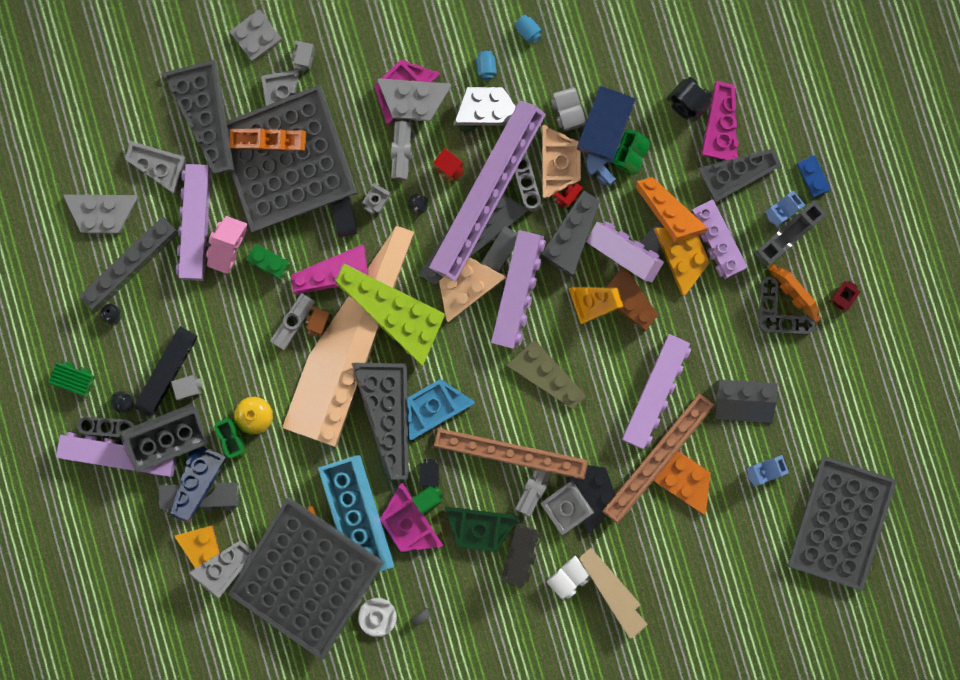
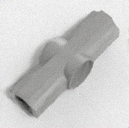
(401, 150)
(300, 311)
(533, 491)

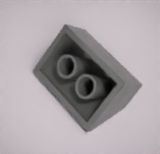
(745, 401)

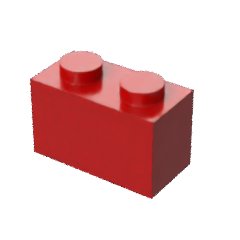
(448, 166)

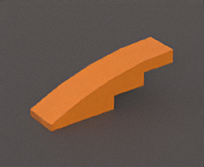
(267, 139)

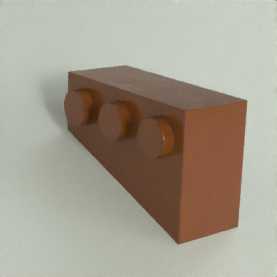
(635, 304)

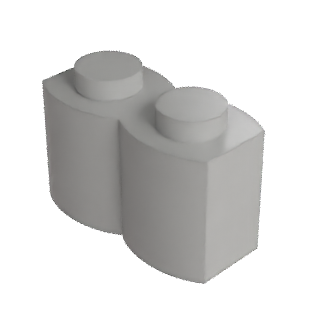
(569, 109)

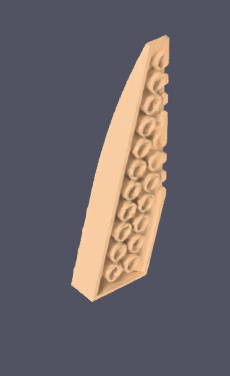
(328, 376)

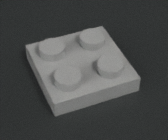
(256, 35)
(567, 508)

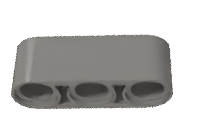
(531, 191)

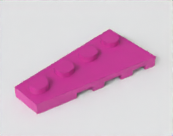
(721, 125)

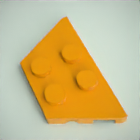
(685, 258)

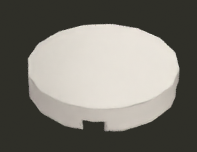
(377, 617)

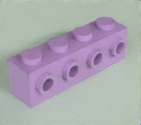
(719, 241)
(624, 251)

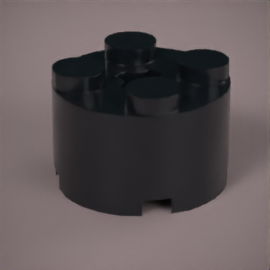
(689, 99)

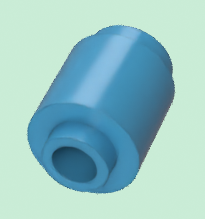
(528, 29)
(486, 65)

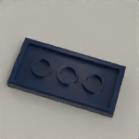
(606, 124)

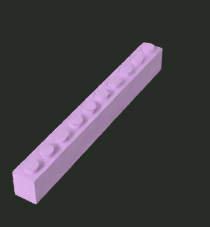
(487, 190)

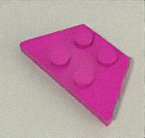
(403, 71)
(407, 524)

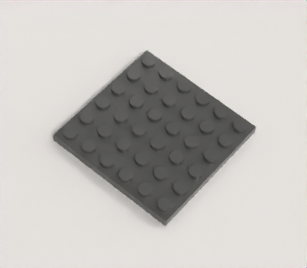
(291, 183)
(305, 578)

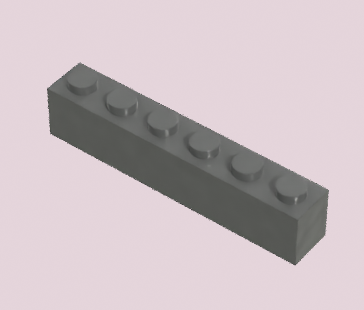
(129, 264)

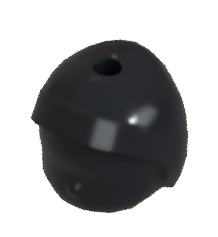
(418, 204)
(111, 314)
(121, 401)

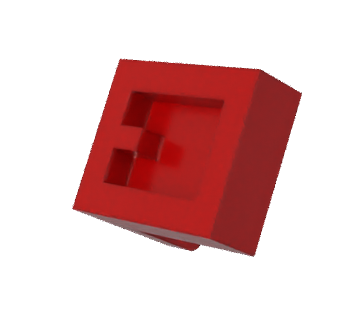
(571, 194)

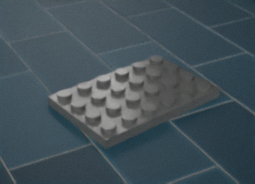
(842, 523)

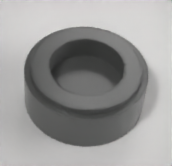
(420, 616)

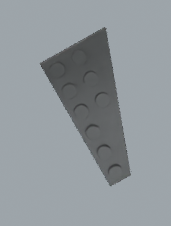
(201, 102)
(505, 214)
(385, 400)

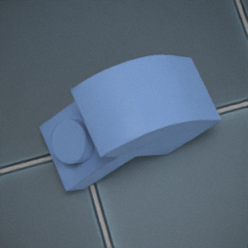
(597, 165)
(784, 209)
(767, 470)

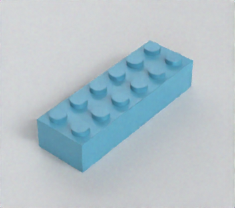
(355, 507)

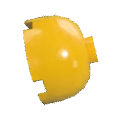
(253, 415)

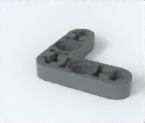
(772, 314)

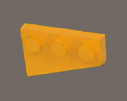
(594, 302)
(199, 545)

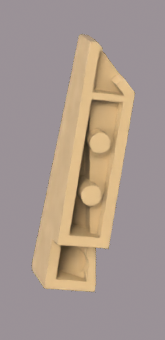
(615, 593)

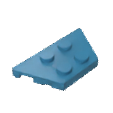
(434, 406)

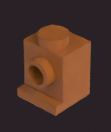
(317, 321)

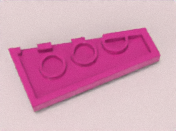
(323, 274)

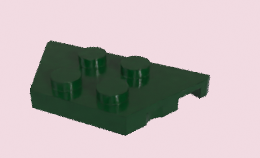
(480, 528)

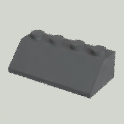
(164, 437)

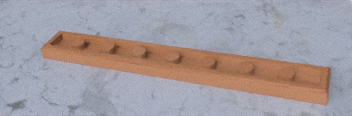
(511, 453)
(658, 458)

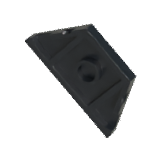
(597, 492)

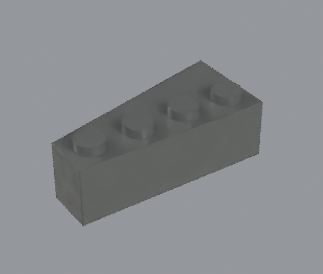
(571, 236)

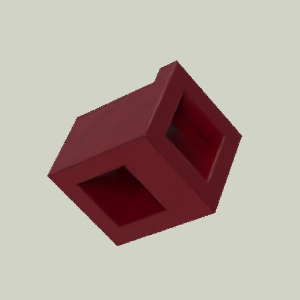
(852, 292)

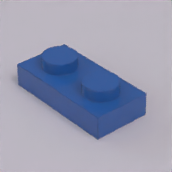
(813, 176)

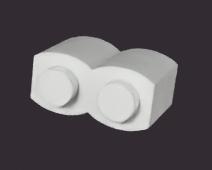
(568, 578)

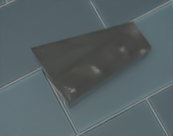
(520, 556)

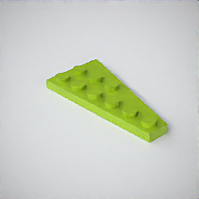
(399, 315)

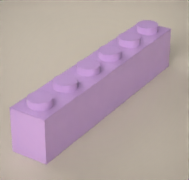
(194, 222)
(518, 288)
(656, 391)
(105, 454)

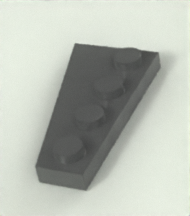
(733, 174)

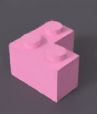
(225, 244)

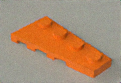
(671, 213)

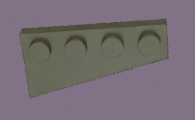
(545, 373)

